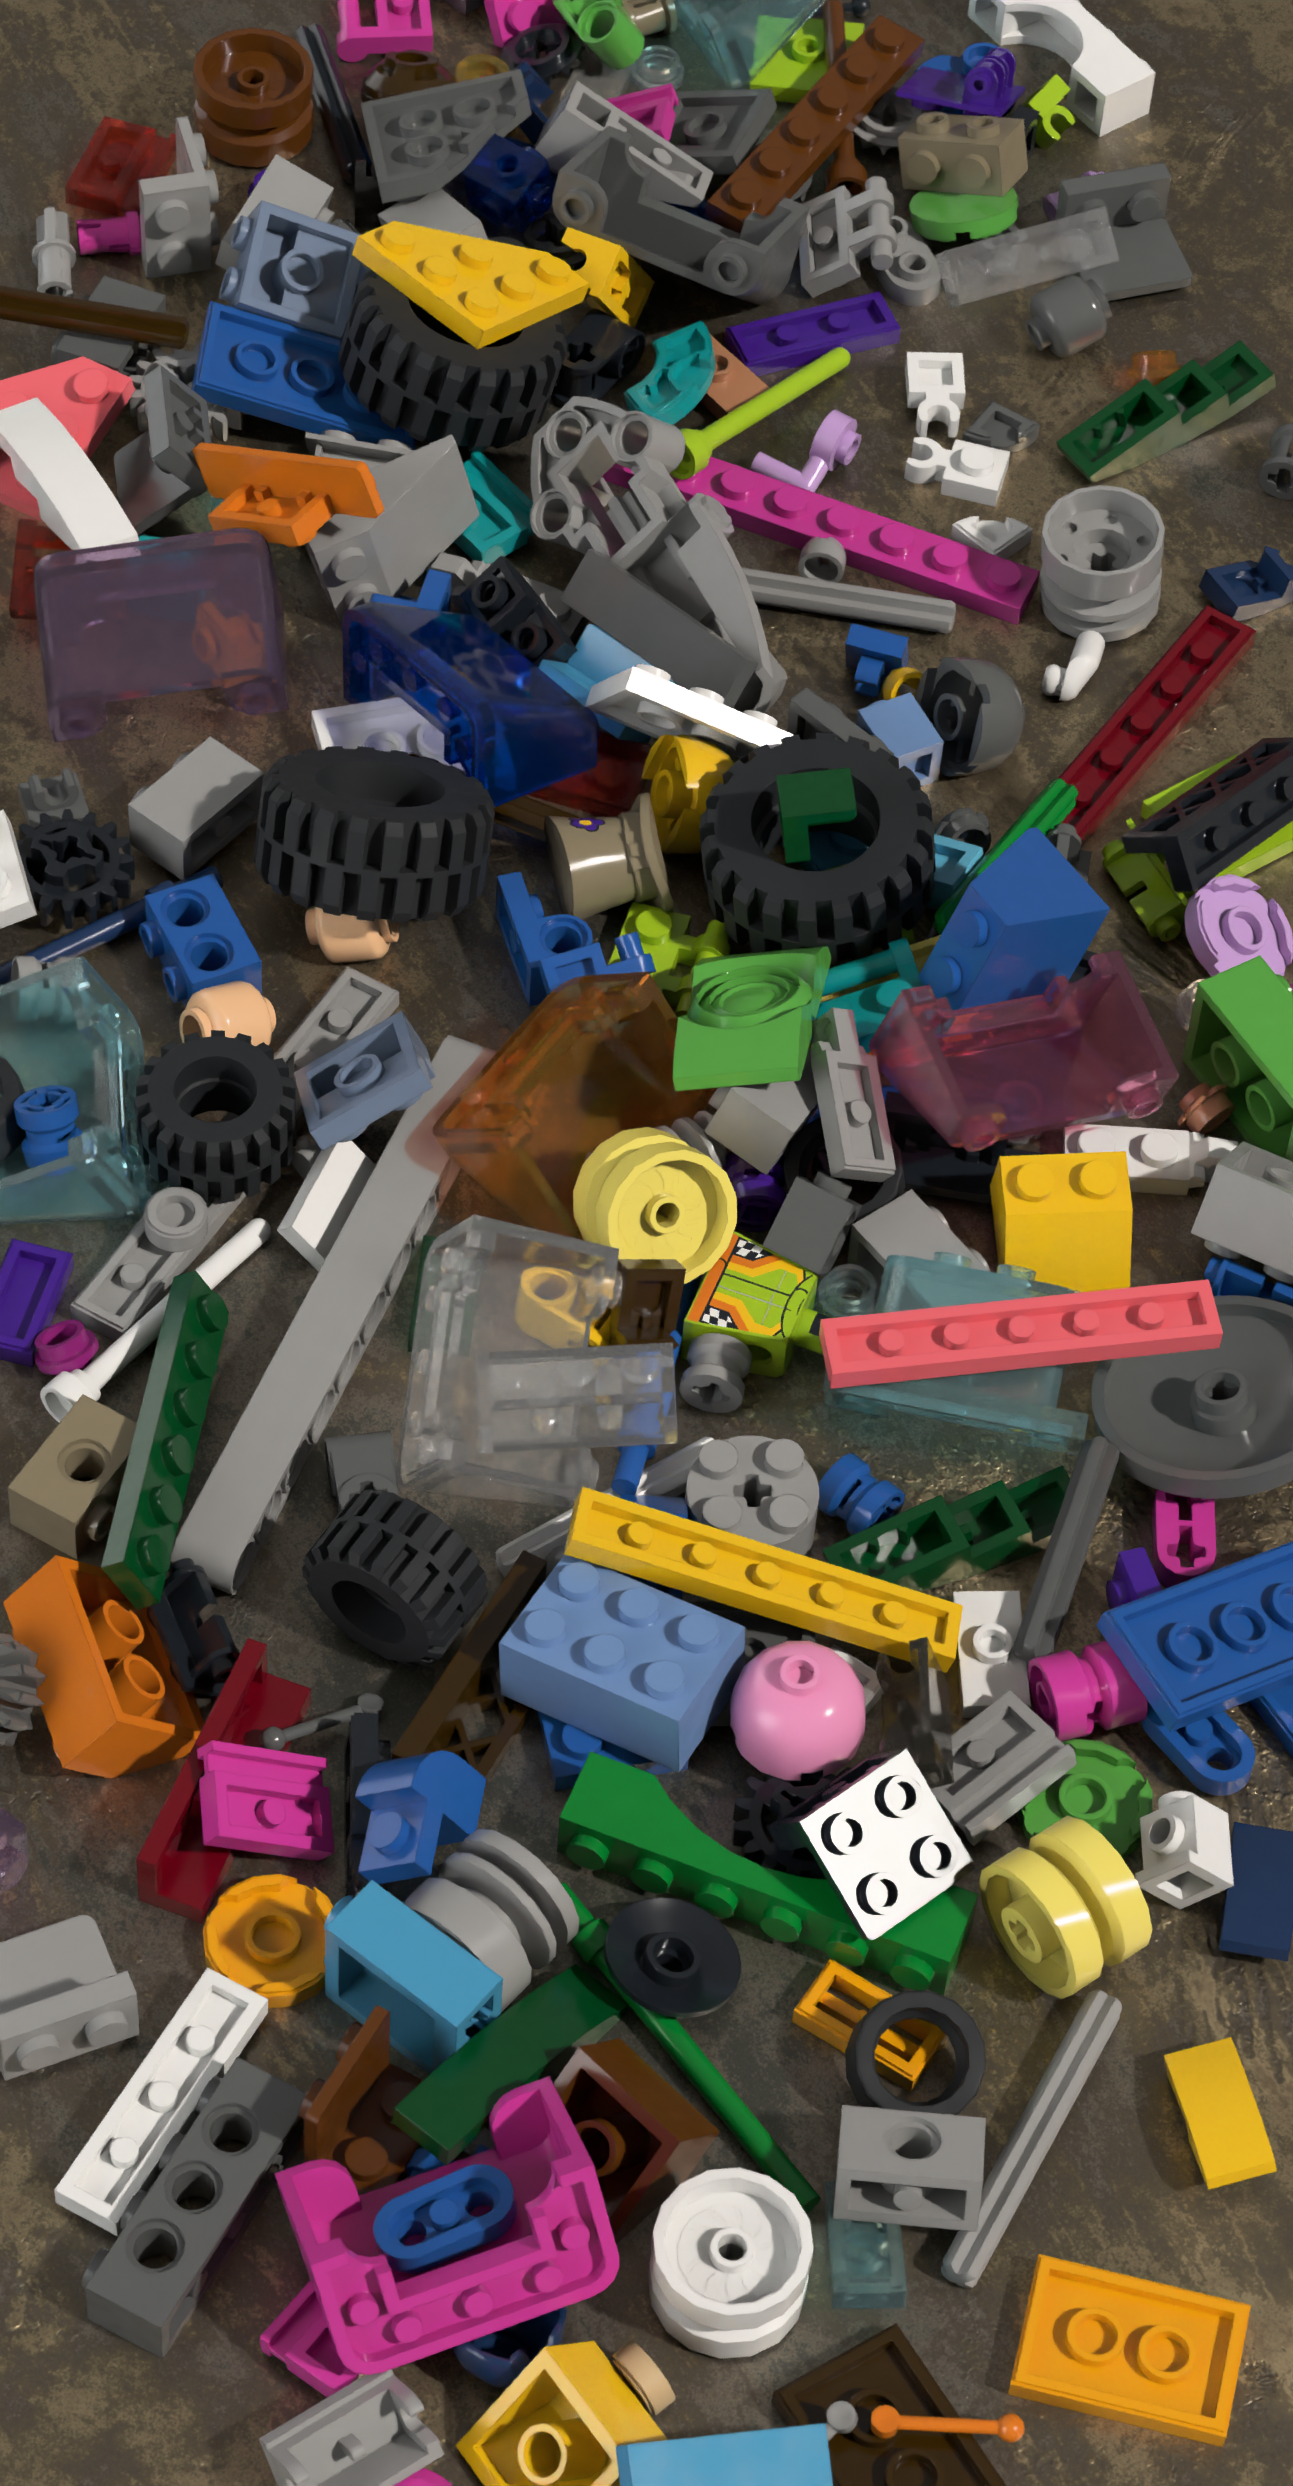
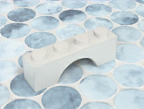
(1106, 78)

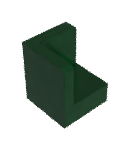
(809, 801)

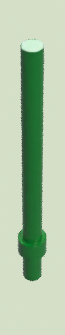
(698, 2069)

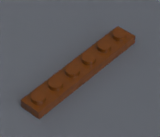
(817, 124)

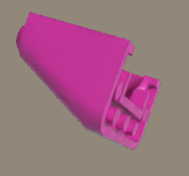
(547, 2259)

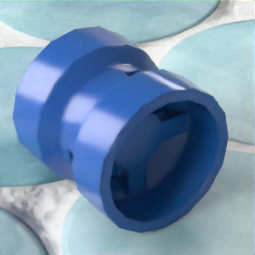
(48, 1121)
(857, 1496)

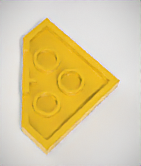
(471, 282)

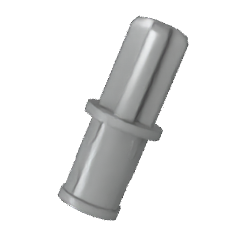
(54, 253)

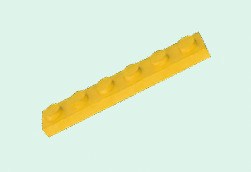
(760, 1578)

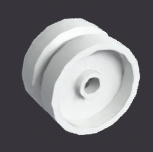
(730, 2262)

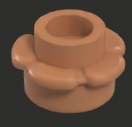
(1205, 1108)

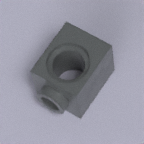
(813, 1222)

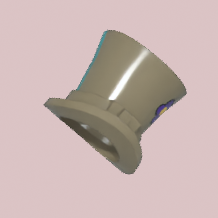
(607, 861)

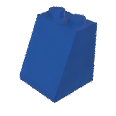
(1015, 928)

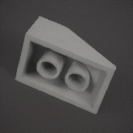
(424, 513)

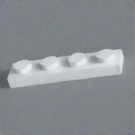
(160, 2099)

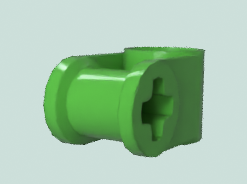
(604, 29)

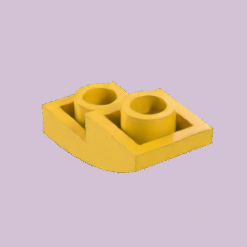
(1220, 2113)

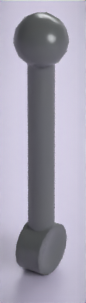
(275, 1738)

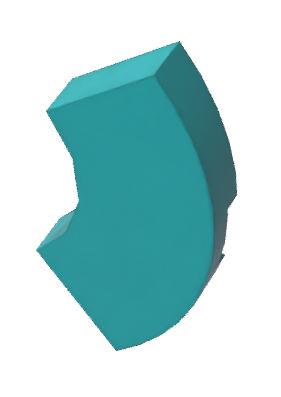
(679, 375)

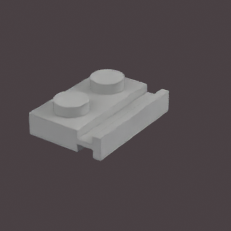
(1000, 1766)

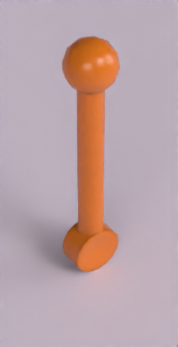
(886, 2422)

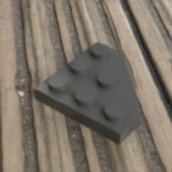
(436, 132)

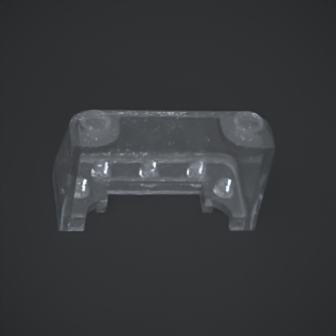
(495, 1291)

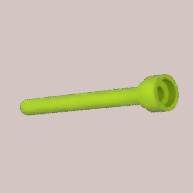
(701, 443)

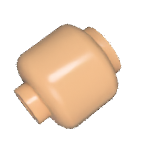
(349, 939)
(229, 1008)

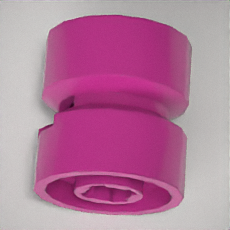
(1083, 1691)

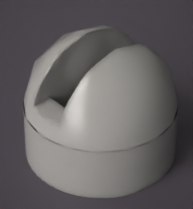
(811, 558)

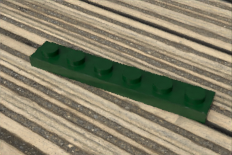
(165, 1440)

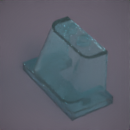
(999, 1401)

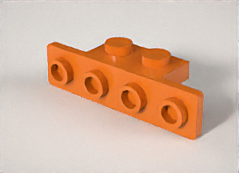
(283, 492)

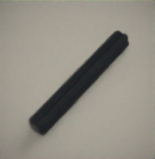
(334, 103)

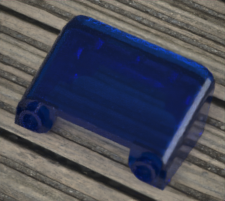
(487, 699)

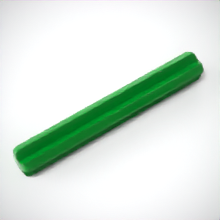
(1044, 812)

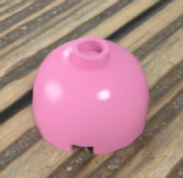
(798, 1710)

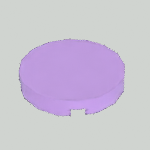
(1234, 924)

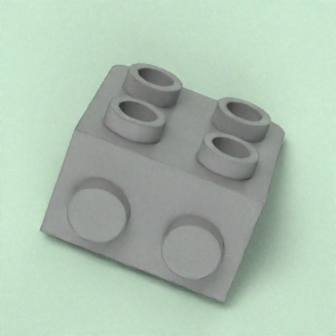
(177, 213)
(60, 1997)

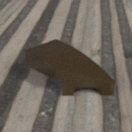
(647, 1302)

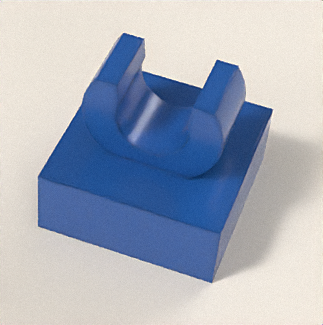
(874, 657)

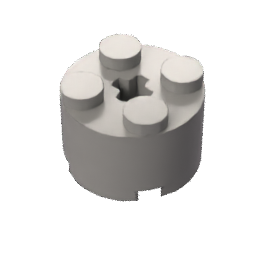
(755, 1491)

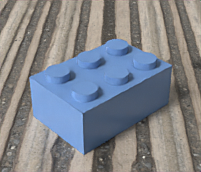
(622, 1661)

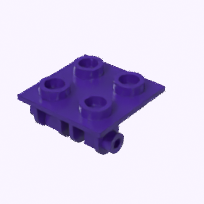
(982, 92)

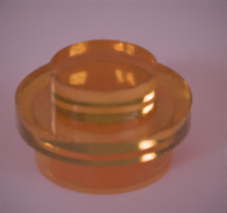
(1153, 365)

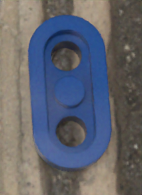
(1203, 1742)
(443, 2217)

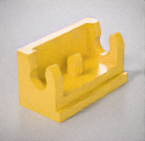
(615, 278)

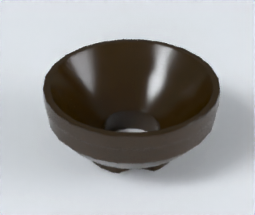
(404, 73)

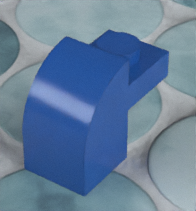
(413, 1809)

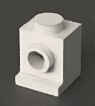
(1185, 1850)

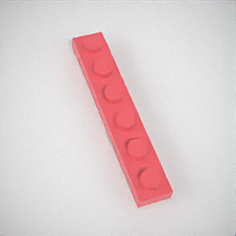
(1020, 1333)

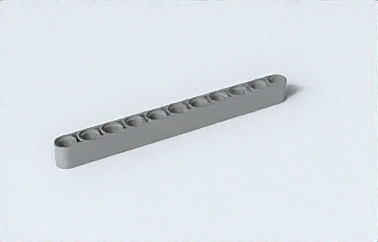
(328, 1334)

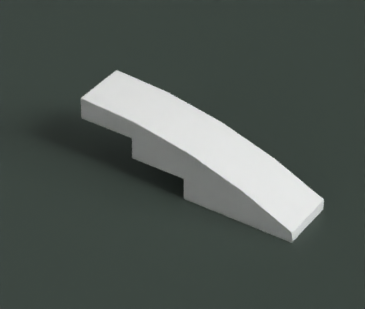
(62, 479)

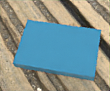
(734, 2459)

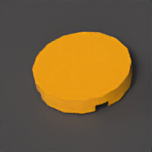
(270, 1938)

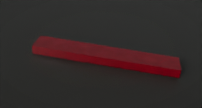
(1153, 716)

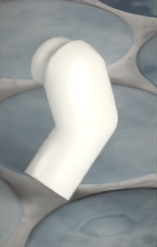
(1082, 665)

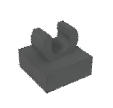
(52, 797)

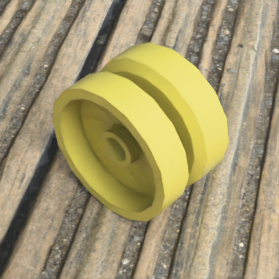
(656, 1200)
(1065, 1907)

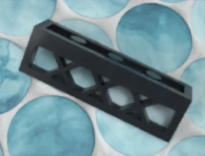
(1221, 815)

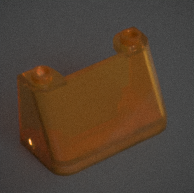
(563, 1083)

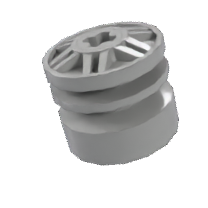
(1101, 562)
(499, 1907)

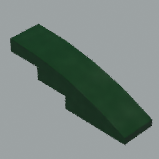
(1165, 416)
(956, 1540)
(513, 2050)

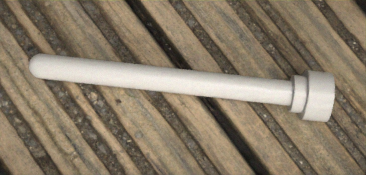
(68, 1387)

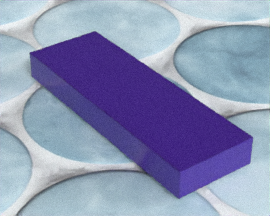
(809, 333)

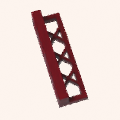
(174, 1863)

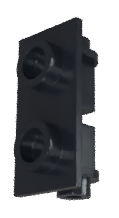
(197, 1651)

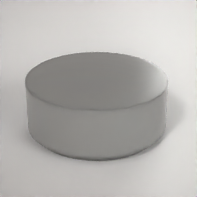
(176, 1219)

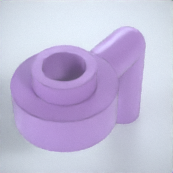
(833, 444)

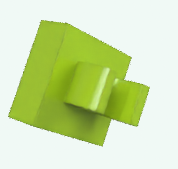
(1050, 114)

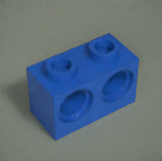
(198, 939)

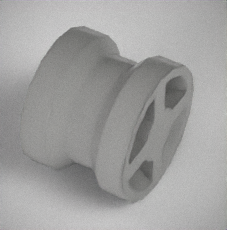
(715, 1373)

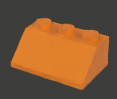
(106, 1673)

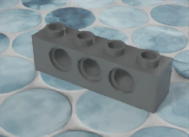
(156, 2303)

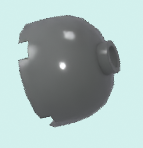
(974, 713)

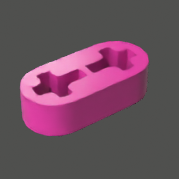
(1170, 1531)

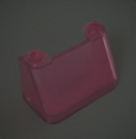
(1027, 1061)

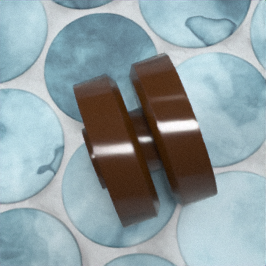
(253, 96)

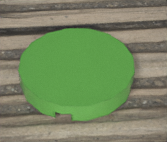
(944, 214)
(1100, 1790)

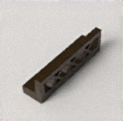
(468, 1675)

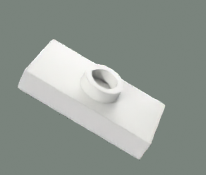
(986, 1650)

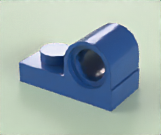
(532, 935)

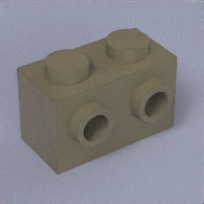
(963, 154)

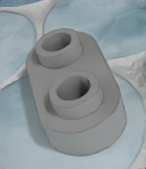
(915, 273)

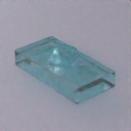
(863, 2261)

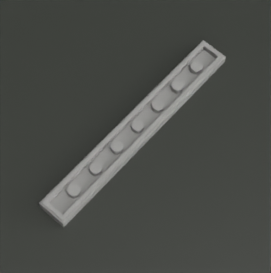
(143, 1274)

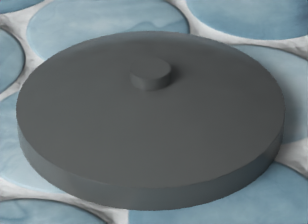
(1210, 1416)

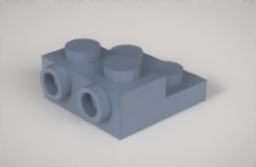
(293, 270)
(364, 1081)

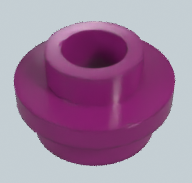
(65, 1347)

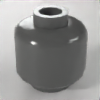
(1068, 316)

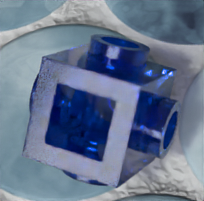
(509, 183)

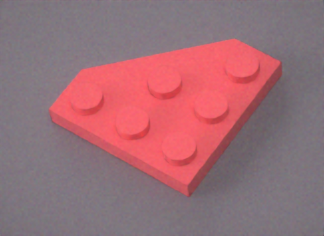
(80, 395)

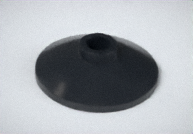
(675, 1937)

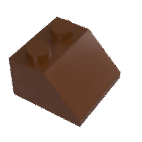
(633, 2128)

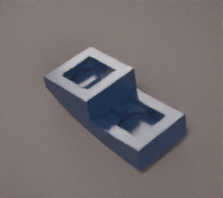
(1260, 1904)

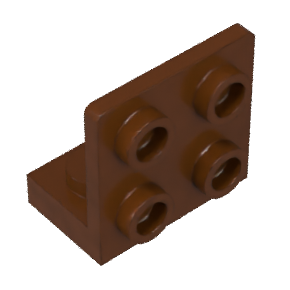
(353, 2110)

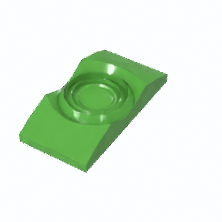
(749, 1018)

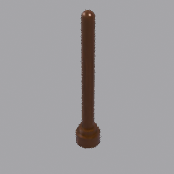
(844, 168)

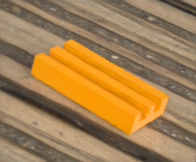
(888, 2064)

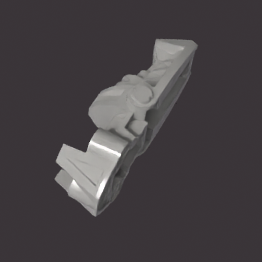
(651, 530)

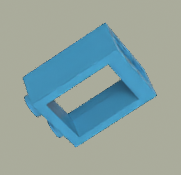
(400, 1961)

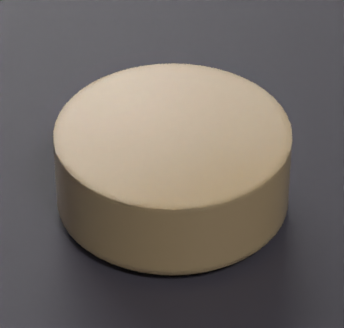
(643, 2378)

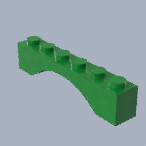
(630, 1827)

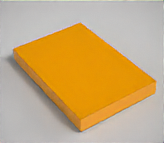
(1130, 2350)

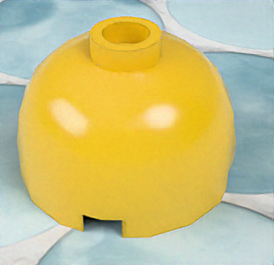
(682, 778)

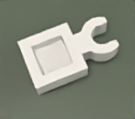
(936, 388)
(966, 471)

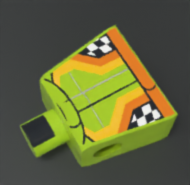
(760, 1302)

